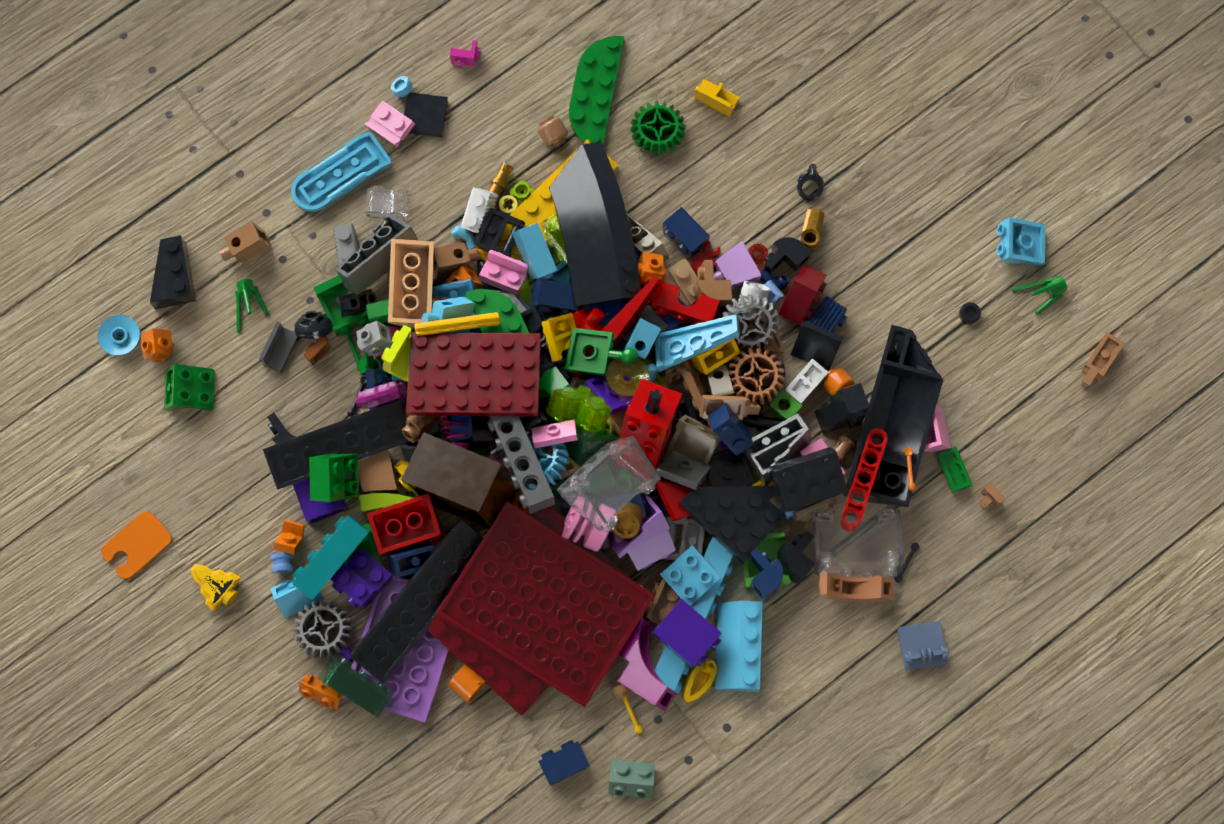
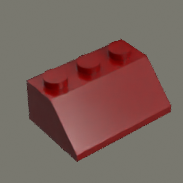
(405, 524)

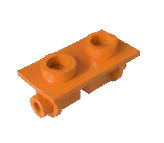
(312, 689)

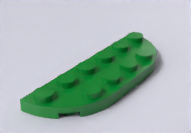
(595, 89)
(490, 302)

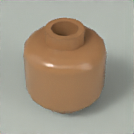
(552, 131)

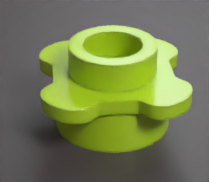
(521, 186)

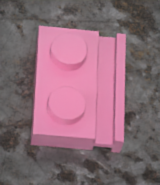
(390, 123)

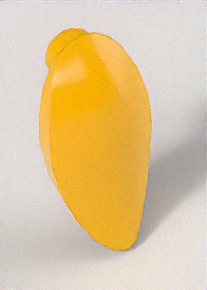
(699, 680)

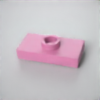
(554, 434)

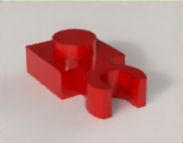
(697, 262)

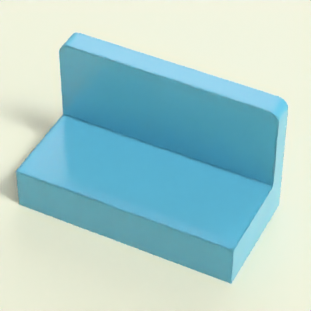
(291, 599)

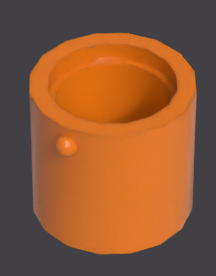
(466, 683)

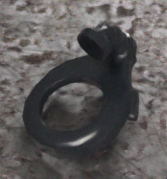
(810, 174)

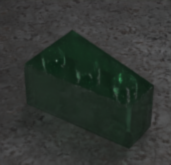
(355, 685)

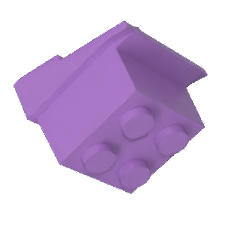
(650, 542)

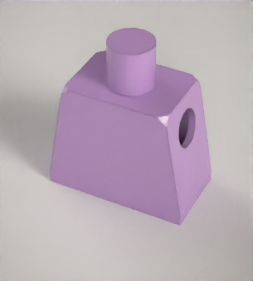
(737, 266)

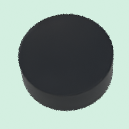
(969, 313)

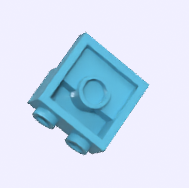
(1021, 242)

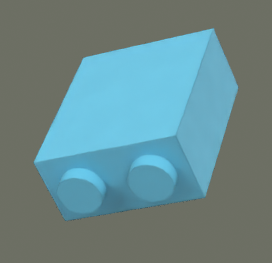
(534, 252)

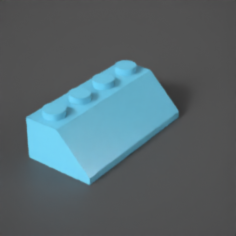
(740, 649)

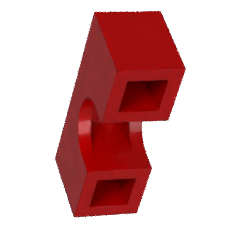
(666, 303)

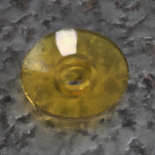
(618, 370)

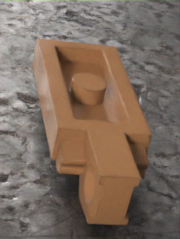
(1101, 359)
(692, 383)
(739, 405)

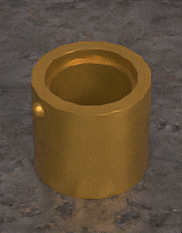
(629, 520)

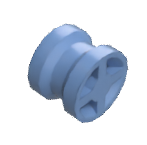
(281, 563)

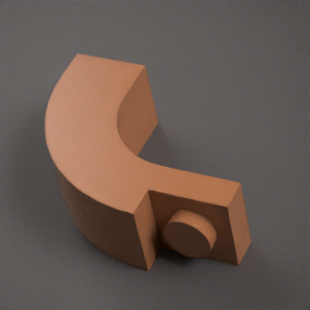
(856, 588)

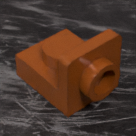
(317, 350)

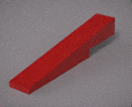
(626, 318)

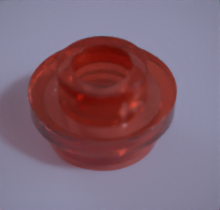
(758, 248)

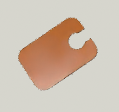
(140, 541)

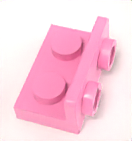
(504, 272)

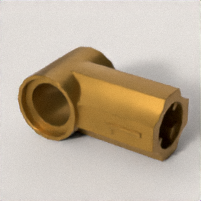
(812, 228)

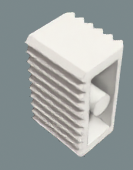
(478, 209)

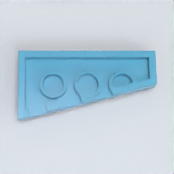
(687, 342)

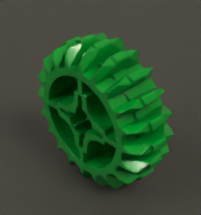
(639, 129)

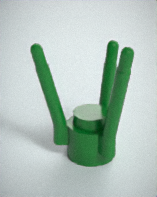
(1053, 286)
(246, 291)
(366, 363)

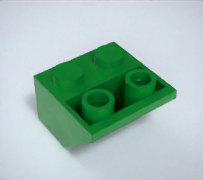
(334, 477)

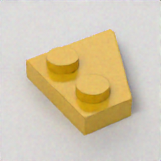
(558, 334)

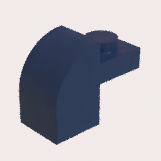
(770, 576)

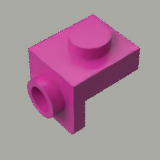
(465, 57)

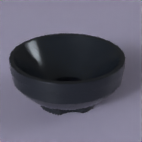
(313, 325)

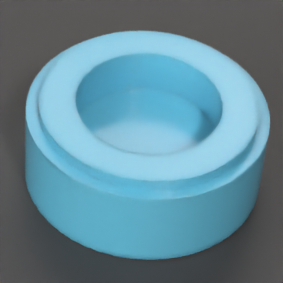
(401, 86)

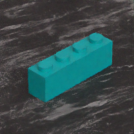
(330, 557)

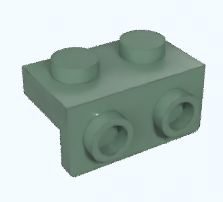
(631, 779)

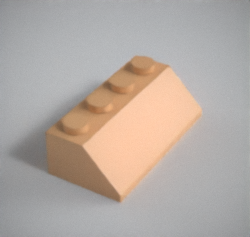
(410, 281)

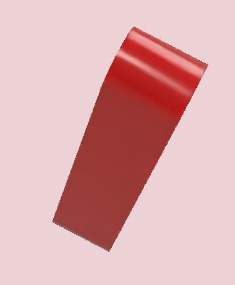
(864, 470)

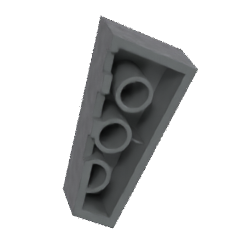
(373, 257)

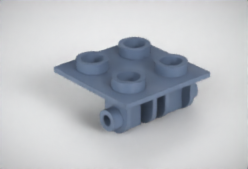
(922, 645)

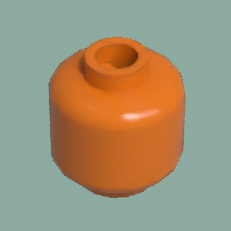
(837, 380)

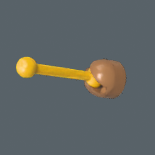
(622, 692)

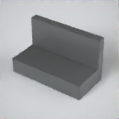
(278, 348)

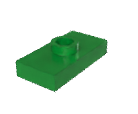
(954, 470)

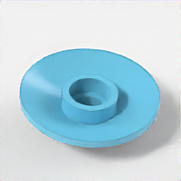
(112, 328)

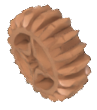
(774, 372)

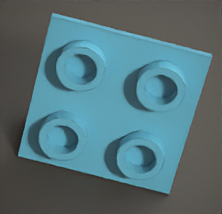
(690, 575)

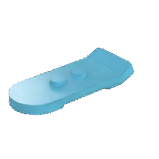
(339, 173)

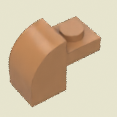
(712, 288)

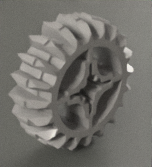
(754, 313)
(313, 632)

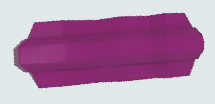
(382, 394)

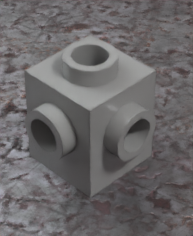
(374, 338)

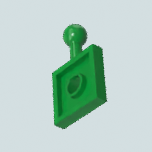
(600, 360)

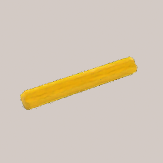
(457, 324)

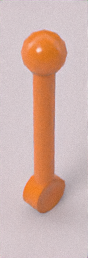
(908, 453)

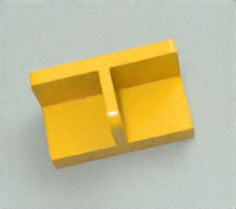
(716, 97)

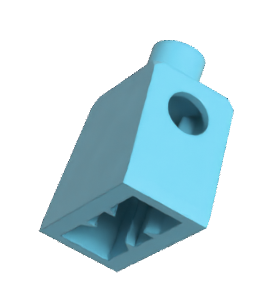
(450, 309)
(644, 332)

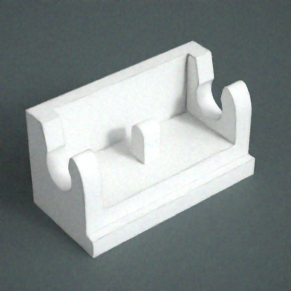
(806, 381)

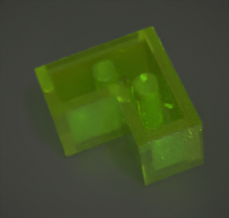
(579, 405)

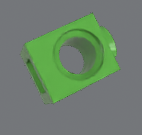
(783, 396)

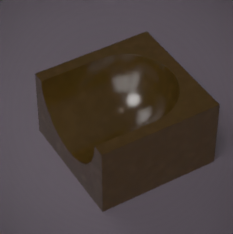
(459, 481)

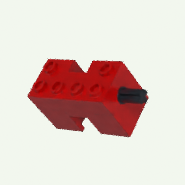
(650, 418)

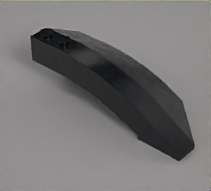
(595, 229)
(902, 408)

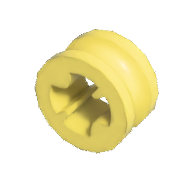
(508, 198)

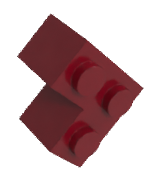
(803, 292)

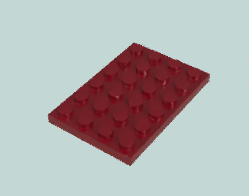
(474, 374)

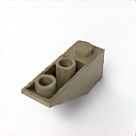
(644, 240)

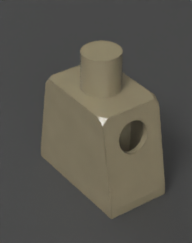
(718, 382)

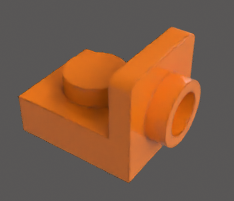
(290, 538)

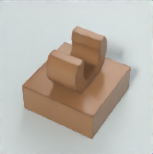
(991, 495)

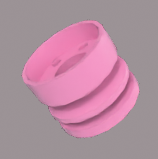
(576, 522)

